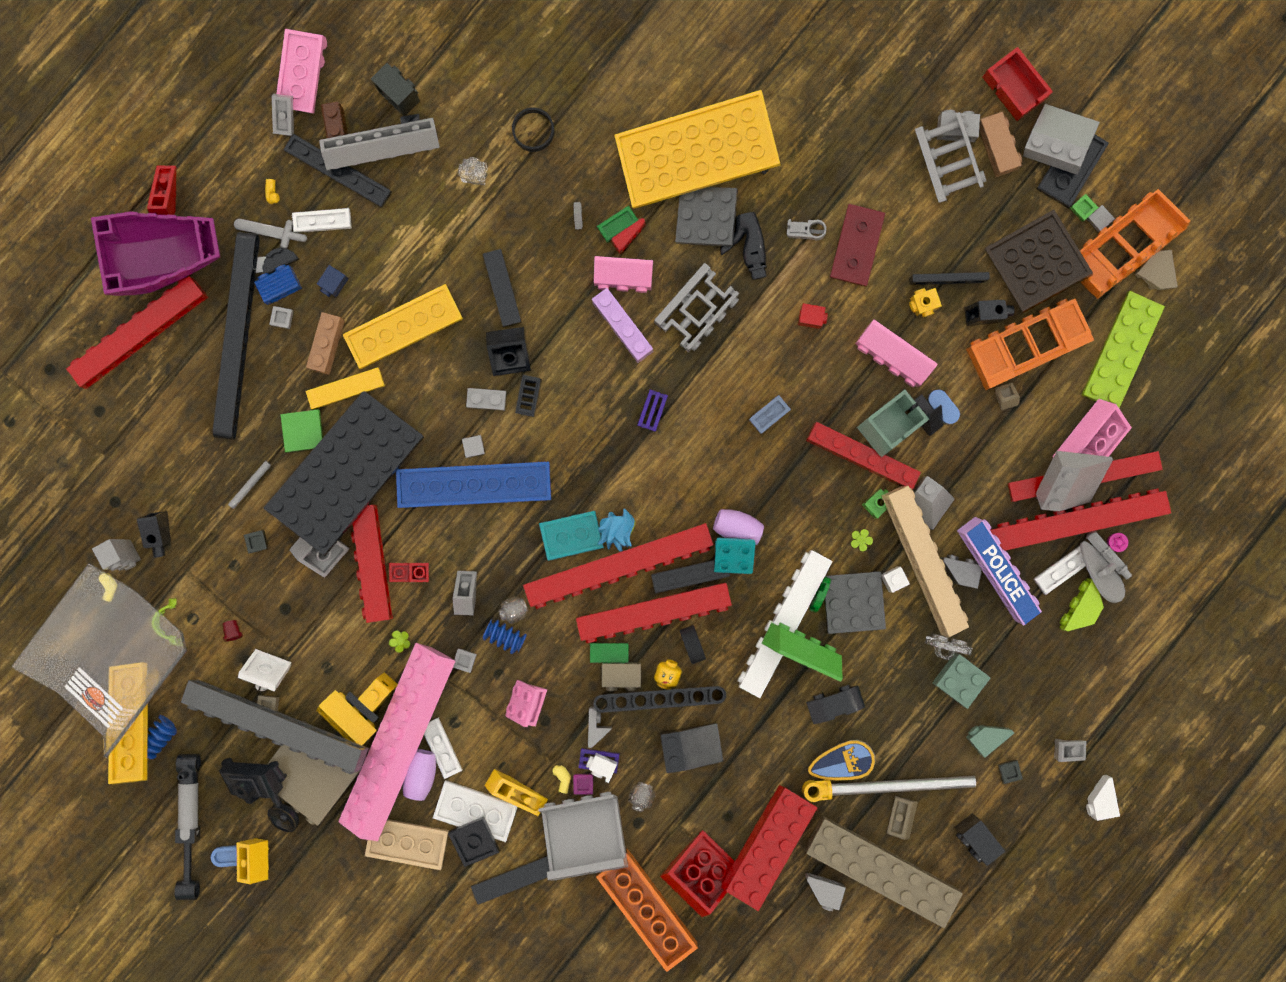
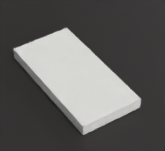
(462, 805)

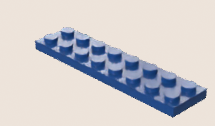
(473, 484)

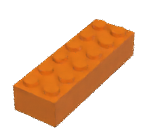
(648, 913)

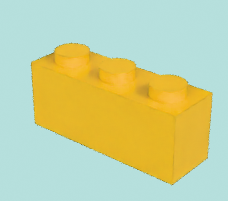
(346, 718)

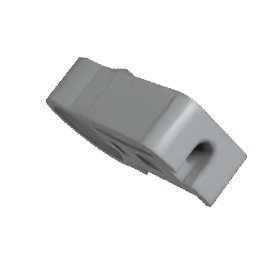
(802, 230)

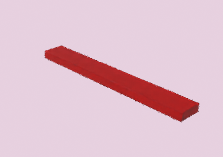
(1117, 470)

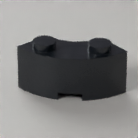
(828, 706)

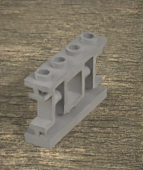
(686, 299)

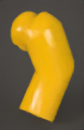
(271, 196)

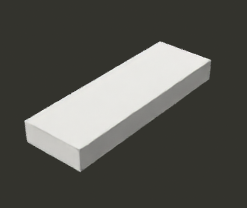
(321, 220)
(1060, 571)
(442, 748)

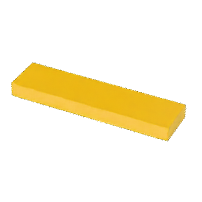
(345, 388)

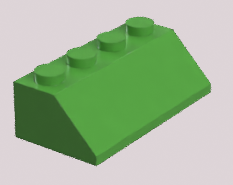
(803, 650)

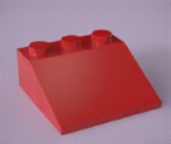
(699, 874)

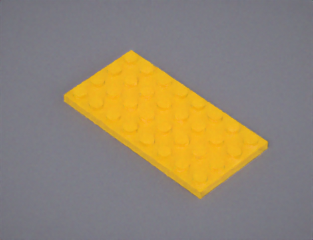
(697, 149)

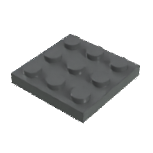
(707, 217)
(855, 603)

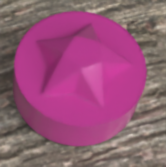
(1118, 542)

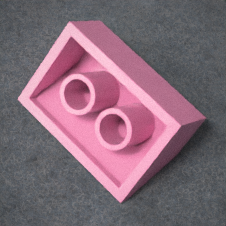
(623, 274)

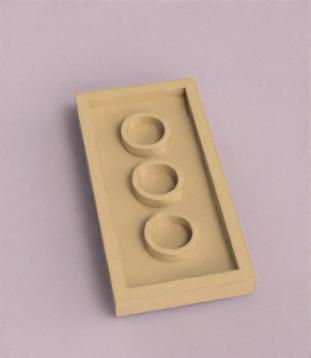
(410, 844)

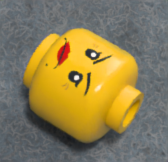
(667, 674)

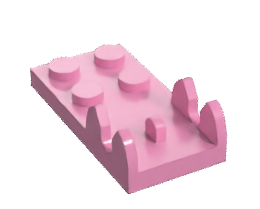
(301, 68)

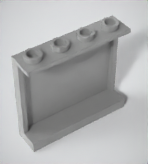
(583, 836)

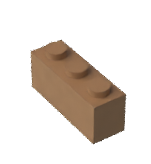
(999, 144)
(325, 343)

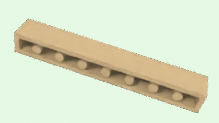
(925, 561)

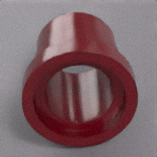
(231, 631)

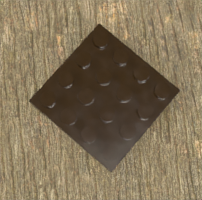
(1038, 261)

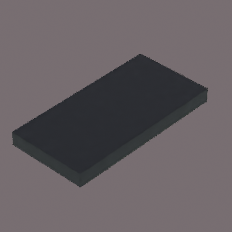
(1064, 185)

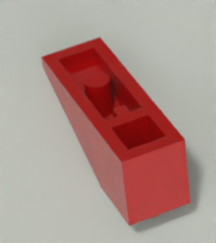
(163, 191)

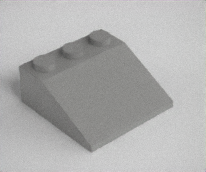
(1060, 139)
(1071, 480)

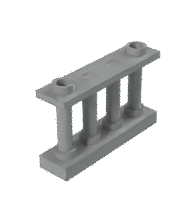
(931, 154)

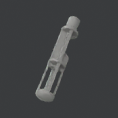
(1108, 554)

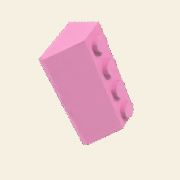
(896, 354)
(1098, 431)

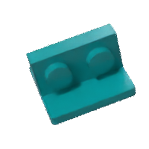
(734, 555)

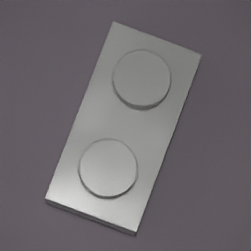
(282, 114)
(486, 399)

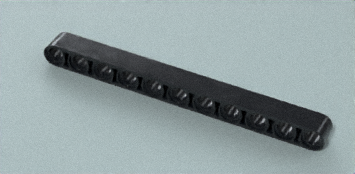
(236, 336)

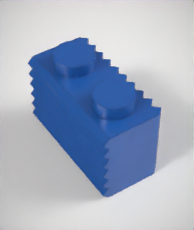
(278, 284)

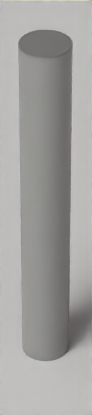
(249, 485)

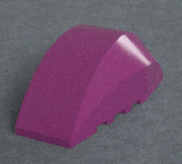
(151, 250)

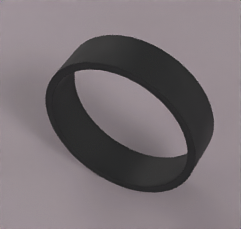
(527, 111)

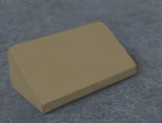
(902, 817)

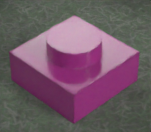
(583, 783)

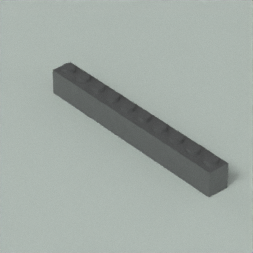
(275, 726)

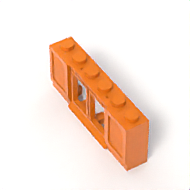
(1155, 217)
(995, 361)

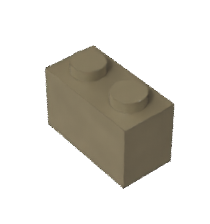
(621, 675)

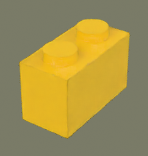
(252, 861)

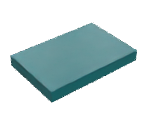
(571, 535)

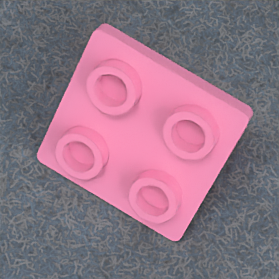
(525, 703)

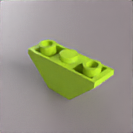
(1084, 607)

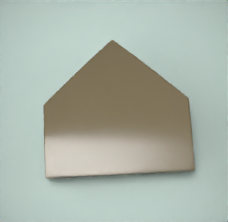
(1159, 271)

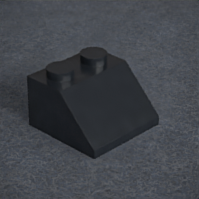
(508, 351)

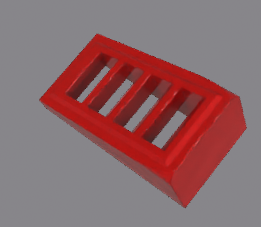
(625, 237)

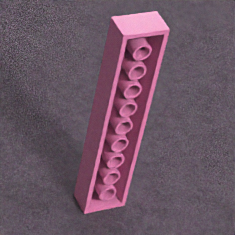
(396, 742)

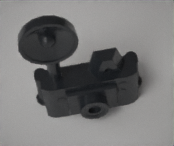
(260, 780)

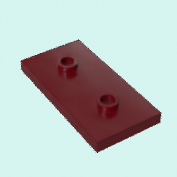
(857, 245)

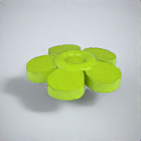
(861, 540)
(399, 641)

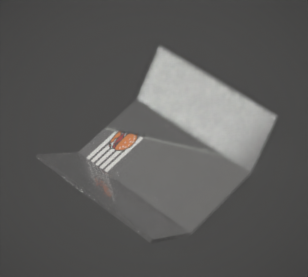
(104, 652)

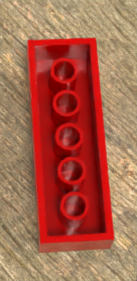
(768, 847)

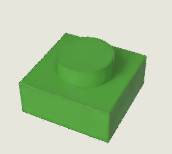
(1084, 207)

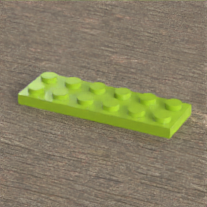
(1123, 349)

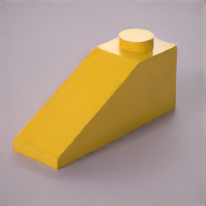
(515, 792)

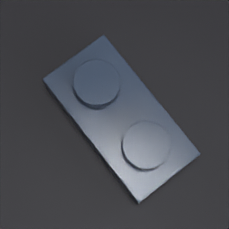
(769, 414)

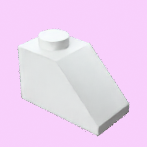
(1103, 800)

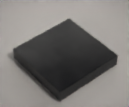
(473, 841)

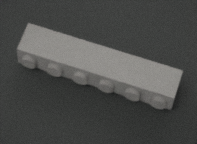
(379, 143)

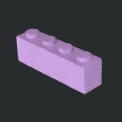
(622, 325)

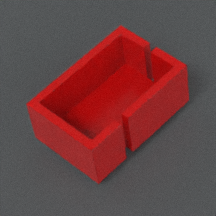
(1017, 84)

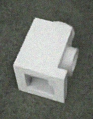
(601, 766)

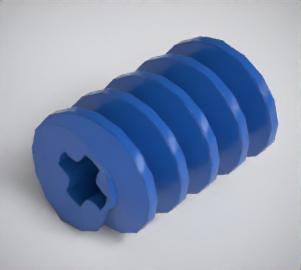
(504, 636)
(159, 736)

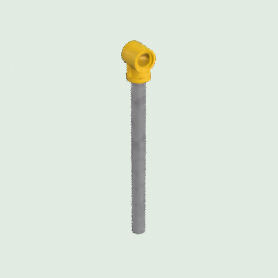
(826, 790)

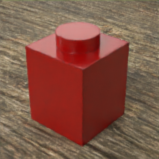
(812, 316)

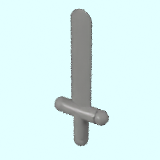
(271, 231)

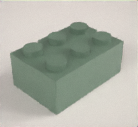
(891, 423)

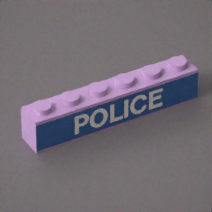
(999, 570)

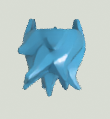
(616, 530)

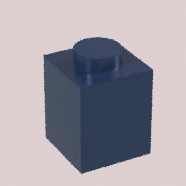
(332, 281)

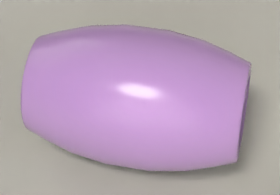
(738, 525)
(420, 775)

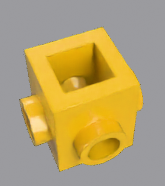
(930, 299)

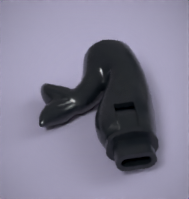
(754, 246)

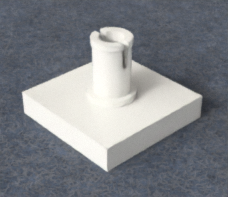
(264, 670)

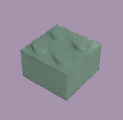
(961, 680)

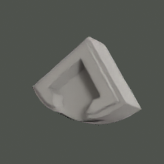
(578, 215)

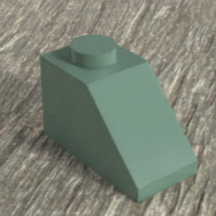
(988, 738)

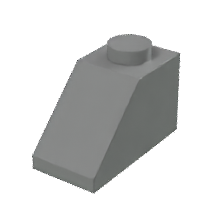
(465, 593)
(827, 891)

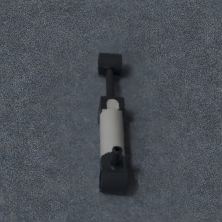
(188, 830)

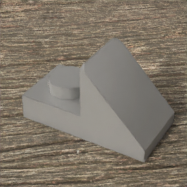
(596, 732)
(1070, 750)

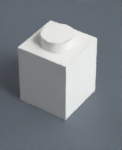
(894, 579)

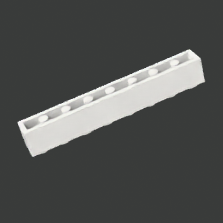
(789, 613)

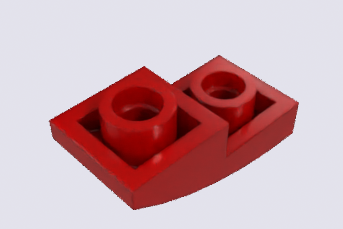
(408, 572)

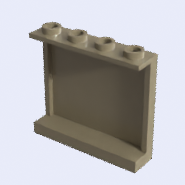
(310, 784)

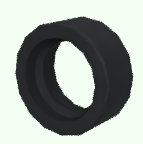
(692, 644)

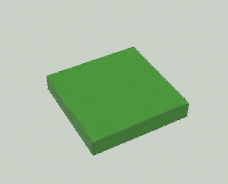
(301, 430)

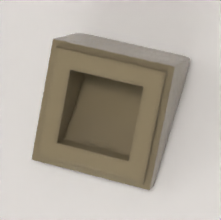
(1007, 396)

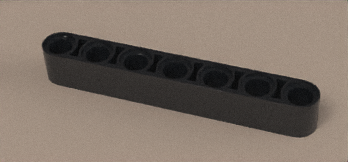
(668, 701)

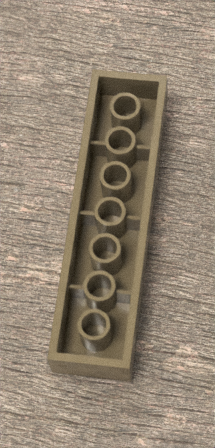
(883, 871)

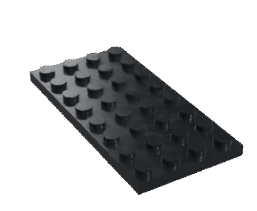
(343, 473)

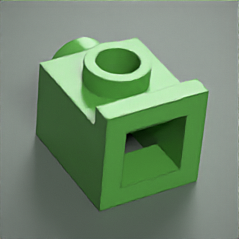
(872, 506)

